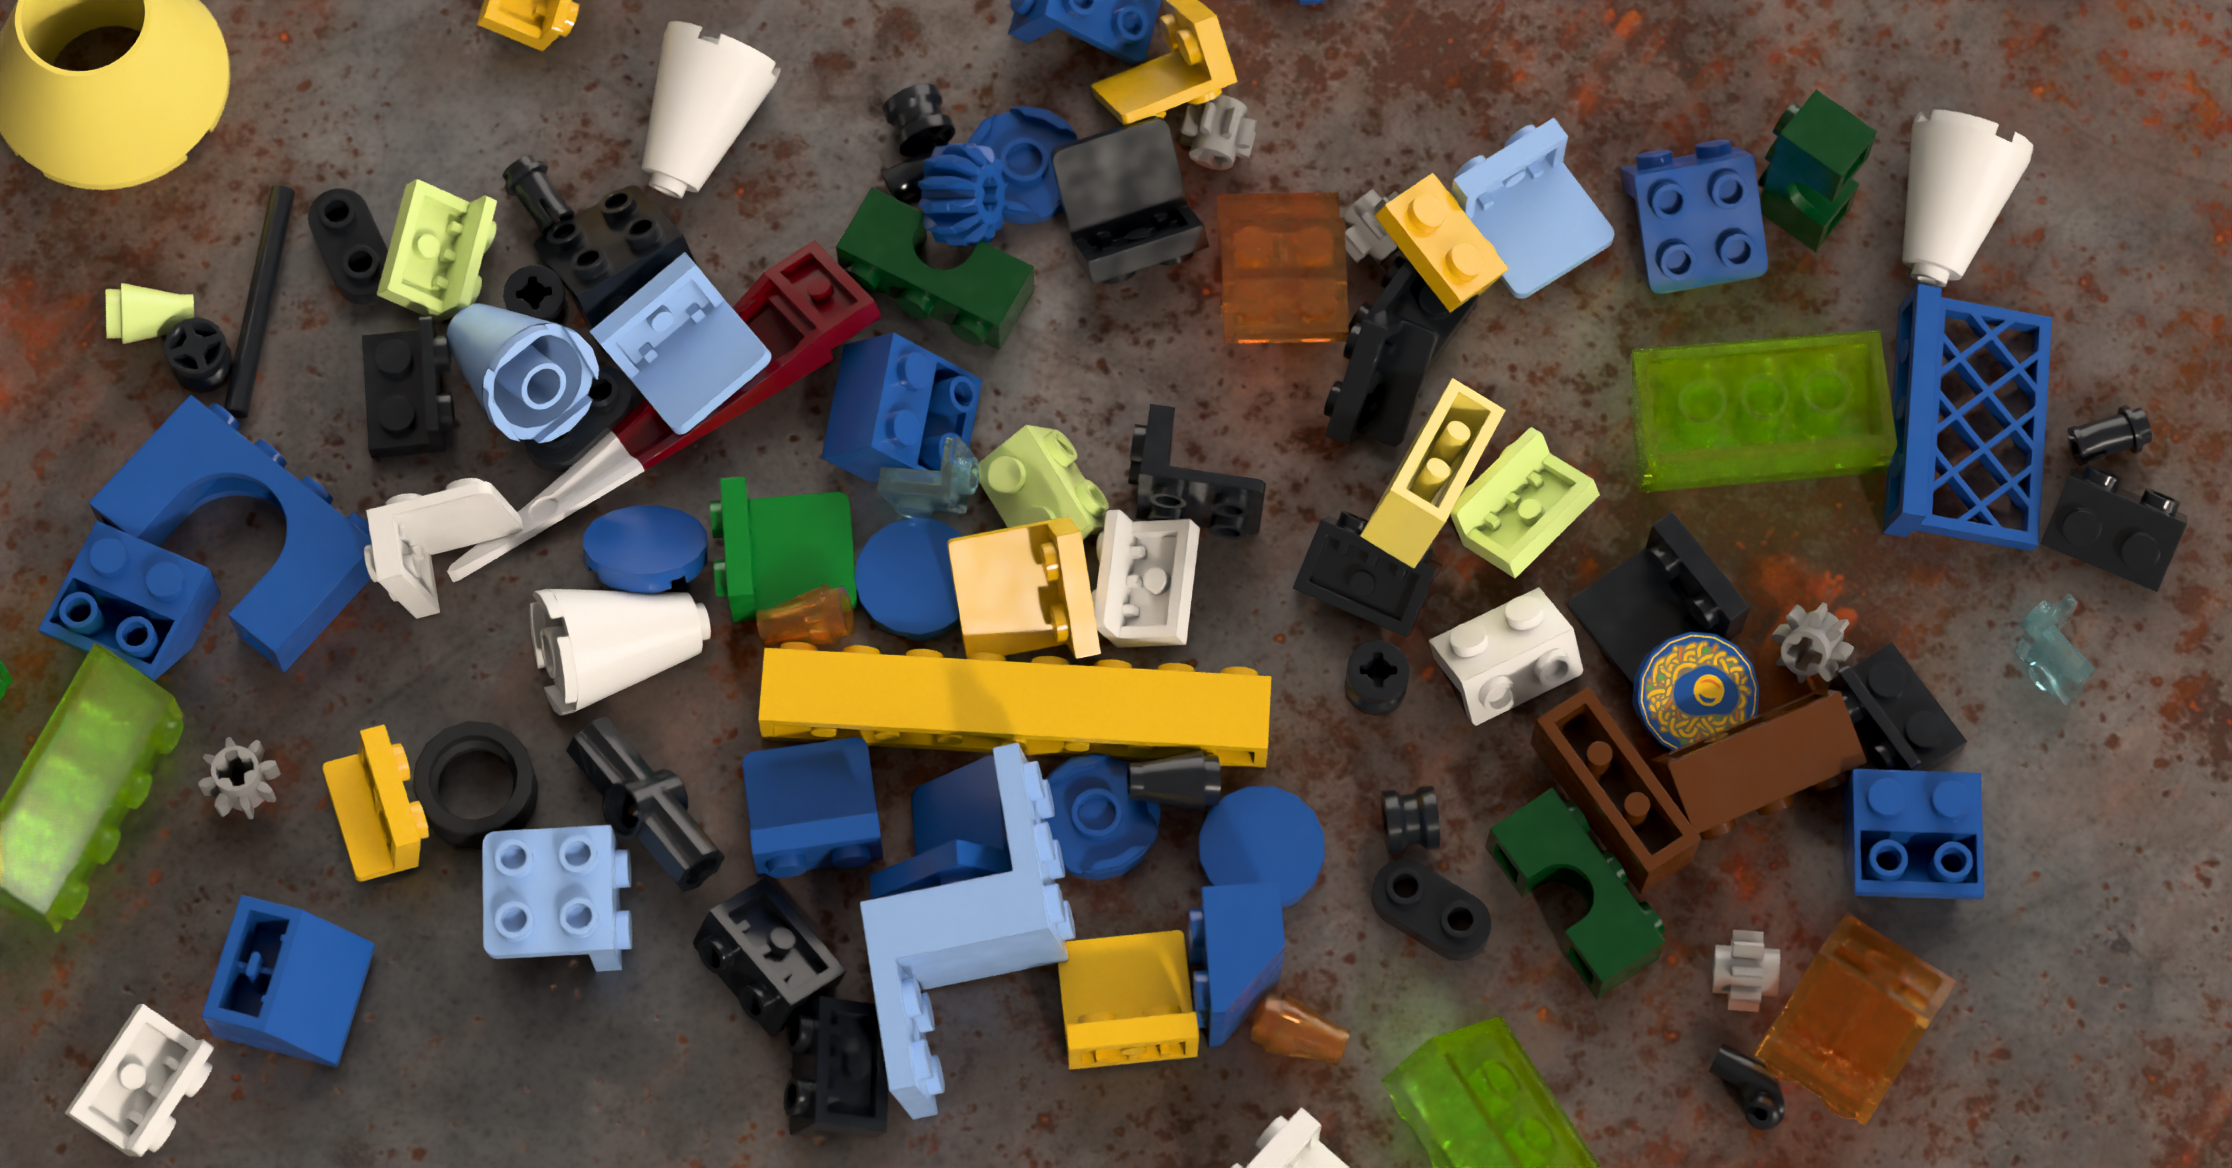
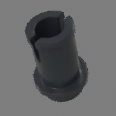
(904, 177)
(535, 191)
(2110, 435)

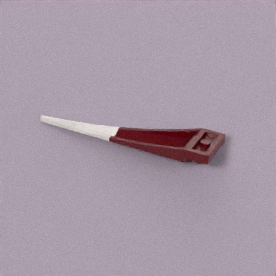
(799, 315)

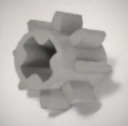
(1218, 132)
(1365, 233)
(1797, 638)
(223, 770)
(1745, 970)

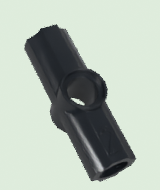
(645, 804)

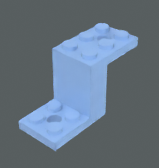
(966, 932)

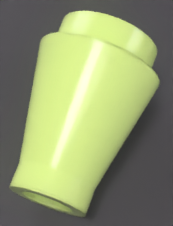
(144, 313)

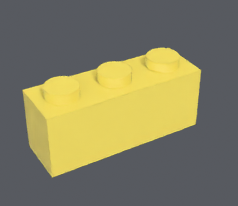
(1433, 473)

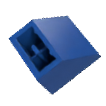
(897, 407)
(132, 601)
(1914, 834)
(1241, 953)
(287, 982)

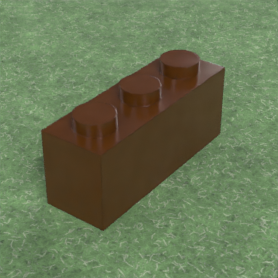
(1761, 762)
(1614, 790)

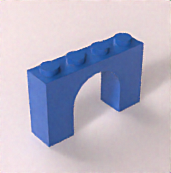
(204, 458)

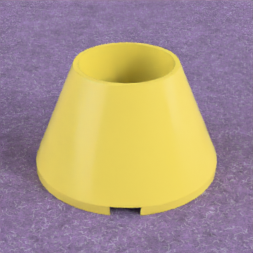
(121, 119)

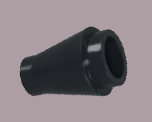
(1176, 781)

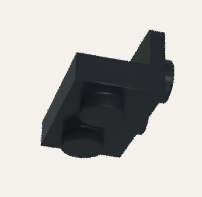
(1381, 381)
(2115, 527)

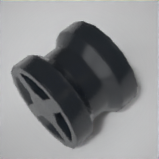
(918, 118)
(538, 281)
(193, 341)
(1374, 692)
(1410, 819)

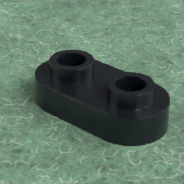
(348, 243)
(592, 428)
(1428, 911)

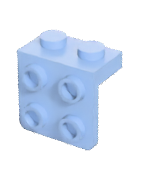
(1532, 208)
(682, 345)
(556, 894)

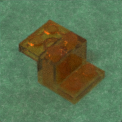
(1282, 268)
(1854, 1019)

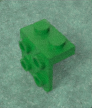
(780, 547)

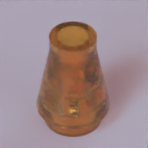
(812, 617)
(1295, 1030)

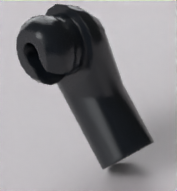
(1757, 1087)

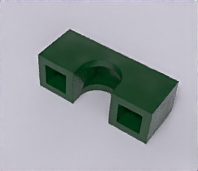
(1812, 168)
(975, 299)
(1551, 844)

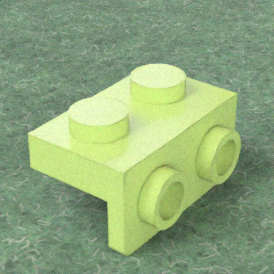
(437, 251)
(1037, 481)
(1521, 504)

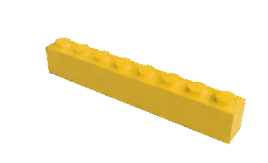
(997, 703)

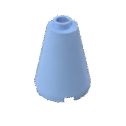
(523, 370)

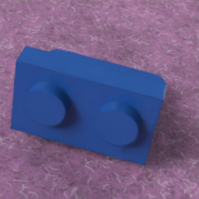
(1111, 25)
(1697, 216)
(812, 807)
(955, 833)

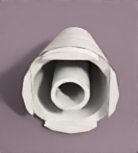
(700, 105)
(1956, 191)
(611, 640)

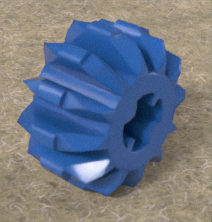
(962, 194)

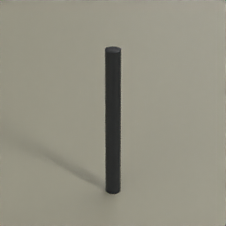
(259, 301)

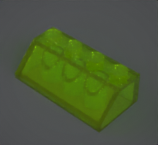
(1761, 411)
(80, 786)
(1484, 1103)

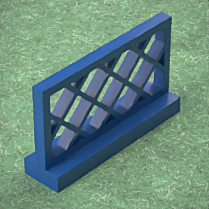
(1917, 409)

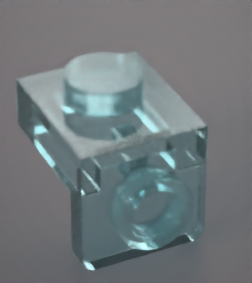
(928, 491)
(2050, 657)

